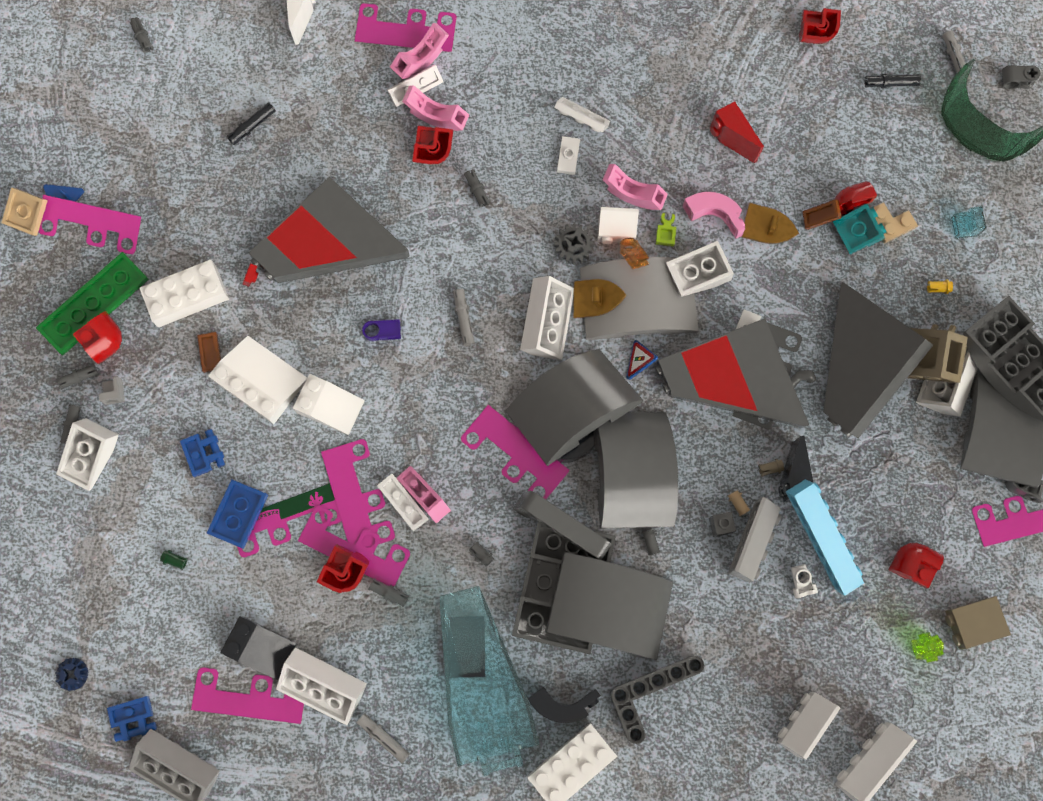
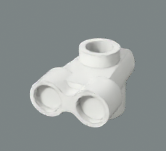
(804, 585)

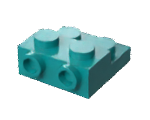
(860, 229)

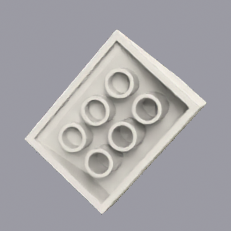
(258, 379)

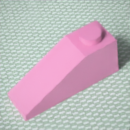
(423, 494)

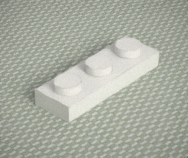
(423, 81)
(582, 114)
(402, 502)

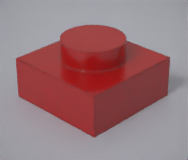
(251, 275)

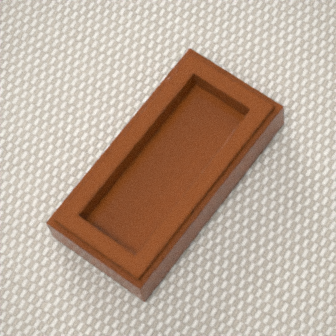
(821, 214)
(209, 351)

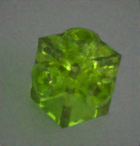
(921, 647)

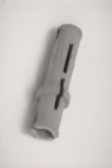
(950, 38)
(463, 317)
(375, 731)

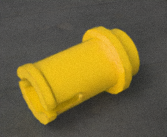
(940, 286)

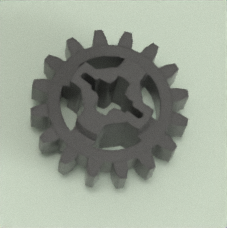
(567, 240)

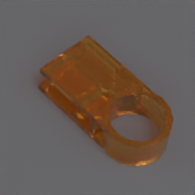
(634, 256)

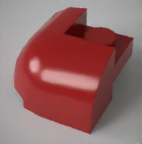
(819, 26)
(432, 145)
(855, 196)
(100, 337)
(917, 563)
(343, 570)

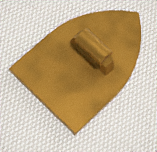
(767, 225)
(596, 297)

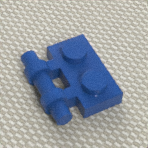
(196, 454)
(130, 712)

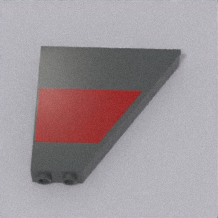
(325, 237)
(735, 374)

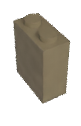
(977, 623)

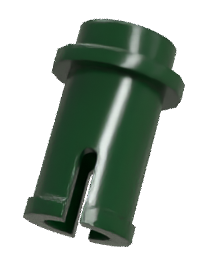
(173, 559)

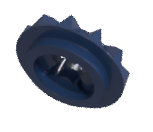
(80, 673)

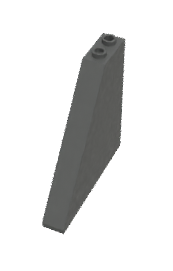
(867, 361)

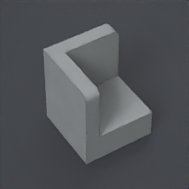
(112, 392)

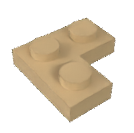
(894, 226)

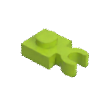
(665, 232)

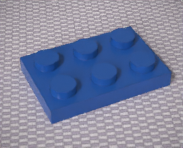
(237, 514)

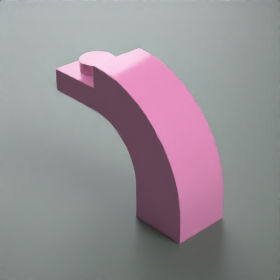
(419, 58)
(435, 113)
(633, 192)
(718, 205)

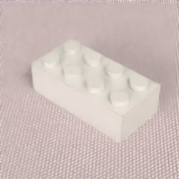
(184, 293)
(572, 765)

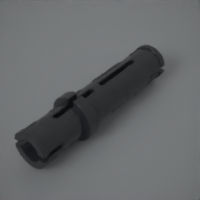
(892, 80)
(255, 120)

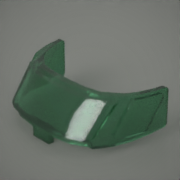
(976, 130)

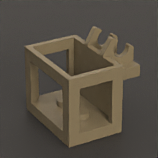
(945, 358)

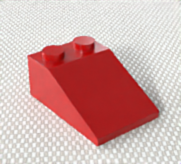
(735, 132)

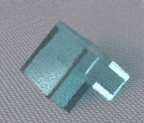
(969, 223)

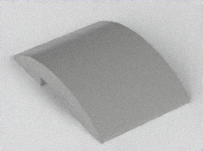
(649, 305)

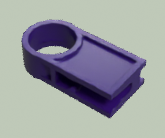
(387, 330)

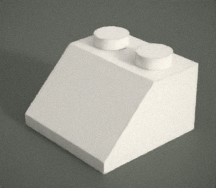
(617, 224)

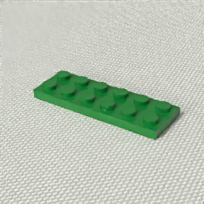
(100, 294)

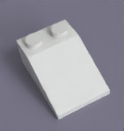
(298, 17)
(700, 269)
(328, 404)
(86, 453)

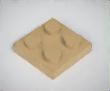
(24, 211)

